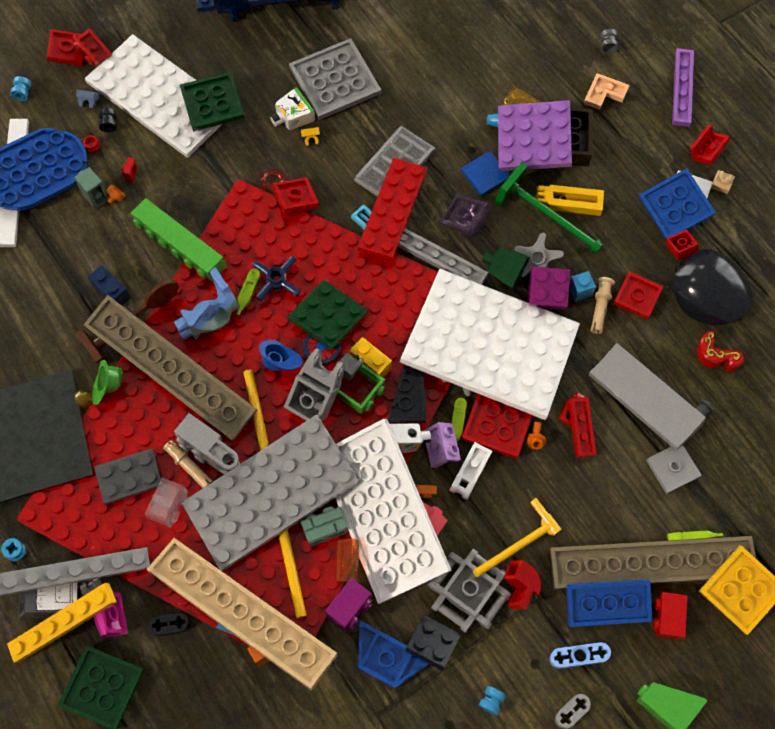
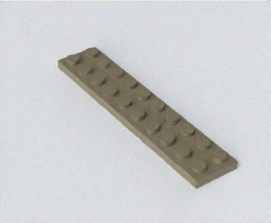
(170, 368)
(656, 561)

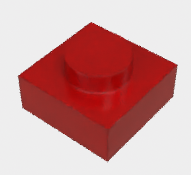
(129, 170)

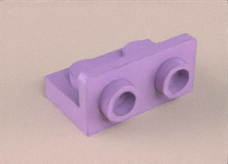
(442, 445)

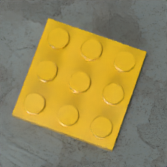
(741, 590)

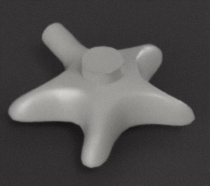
(538, 254)

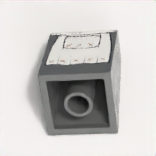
(46, 601)

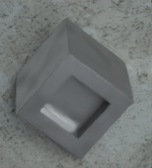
(351, 366)

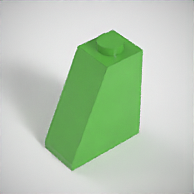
(669, 705)

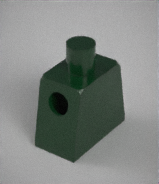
(506, 265)

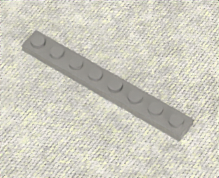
(73, 571)

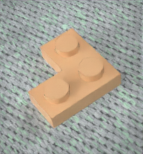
(605, 87)

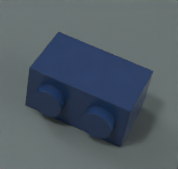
(107, 284)

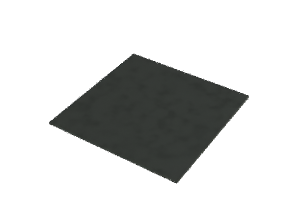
(41, 436)

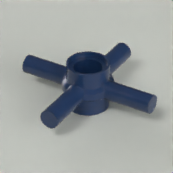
(276, 284)

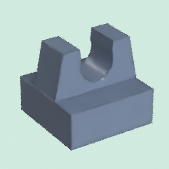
(84, 96)

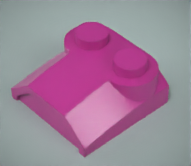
(112, 620)

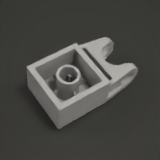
(314, 388)
(205, 444)

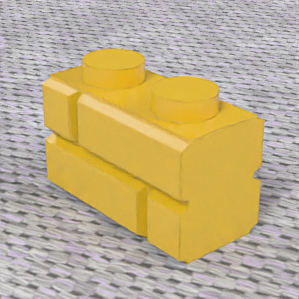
(371, 357)

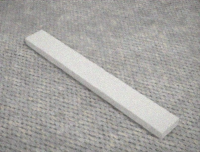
(9, 218)

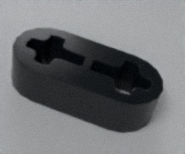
(168, 619)

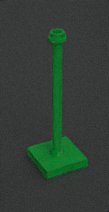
(512, 186)

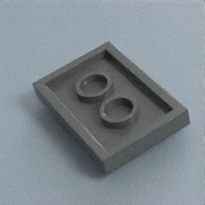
(128, 476)

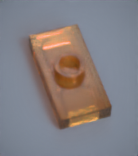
(347, 560)

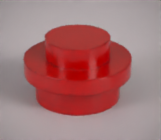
(91, 144)

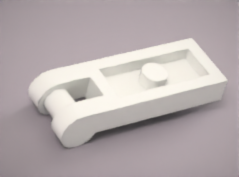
(471, 470)

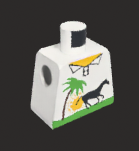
(293, 111)
(409, 436)

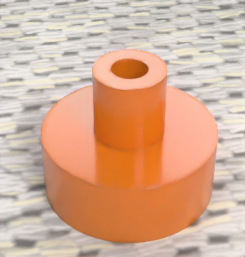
(114, 194)

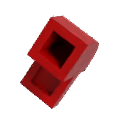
(525, 581)

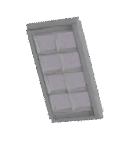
(401, 145)

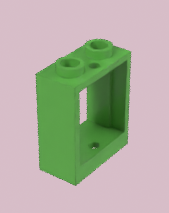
(368, 402)

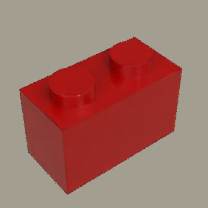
(670, 616)

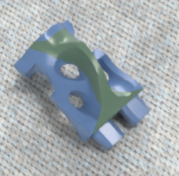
(208, 314)

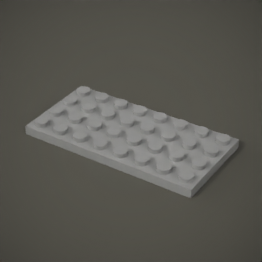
(269, 492)

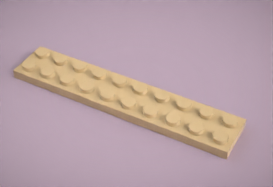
(243, 613)

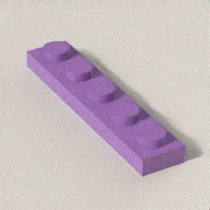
(683, 87)

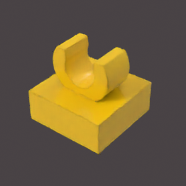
(310, 133)

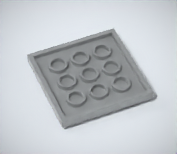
(335, 79)

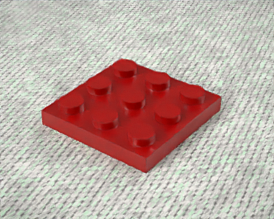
(496, 426)

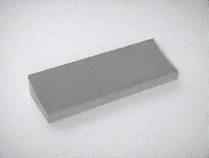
(647, 397)

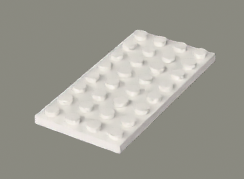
(150, 92)
(388, 515)

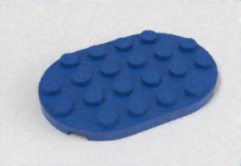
(39, 167)

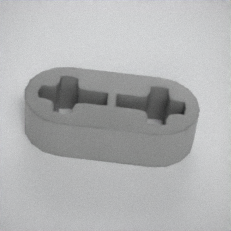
(568, 707)

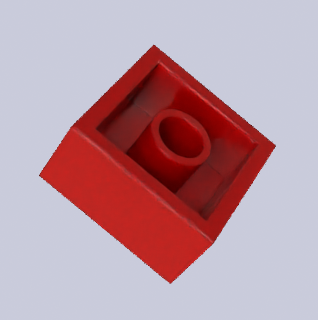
(682, 245)

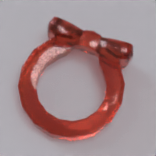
(262, 176)

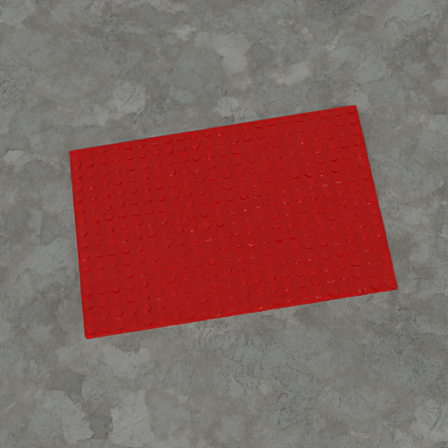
(146, 414)

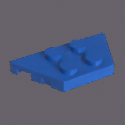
(385, 657)

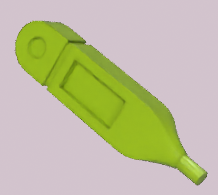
(248, 289)
(458, 417)
(692, 535)

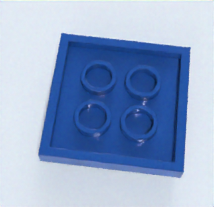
(677, 204)

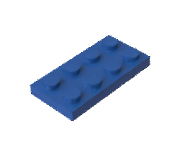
(609, 602)

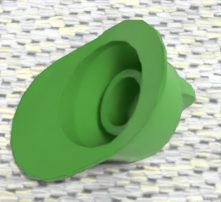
(107, 381)

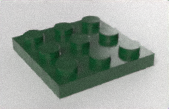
(211, 101)
(328, 315)
(101, 688)

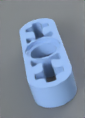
(594, 647)

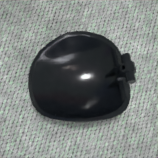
(712, 288)

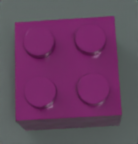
(549, 288)
(349, 605)

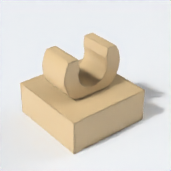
(722, 182)

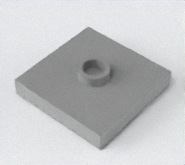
(673, 468)

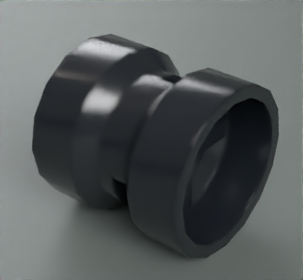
(107, 120)

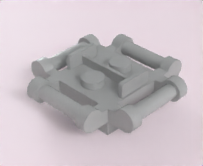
(469, 592)

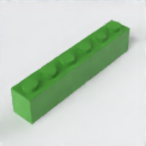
(177, 239)

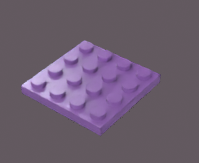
(534, 135)

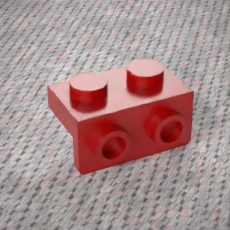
(92, 47)
(709, 146)

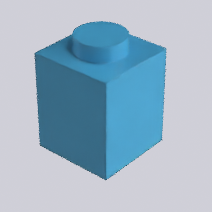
(581, 286)

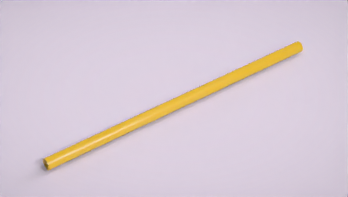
(284, 536)

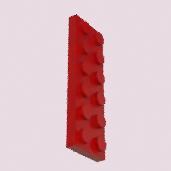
(392, 209)

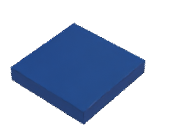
(485, 174)

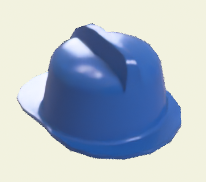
(278, 356)

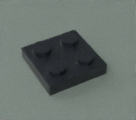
(433, 642)

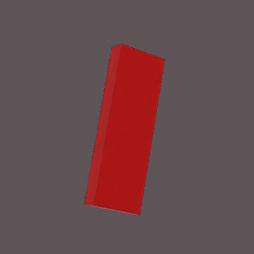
(582, 427)

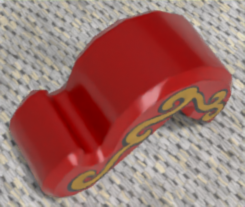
(715, 357)

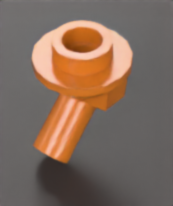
(536, 440)

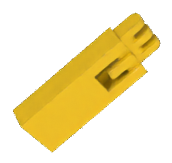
(577, 199)

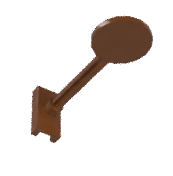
(155, 298)

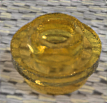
(83, 398)

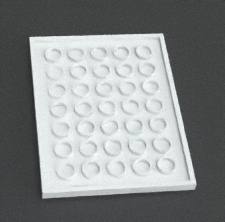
(491, 344)

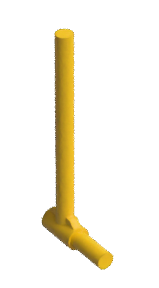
(548, 526)

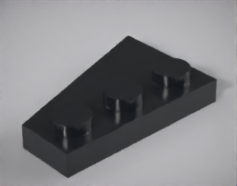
(409, 398)

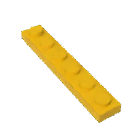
(61, 622)

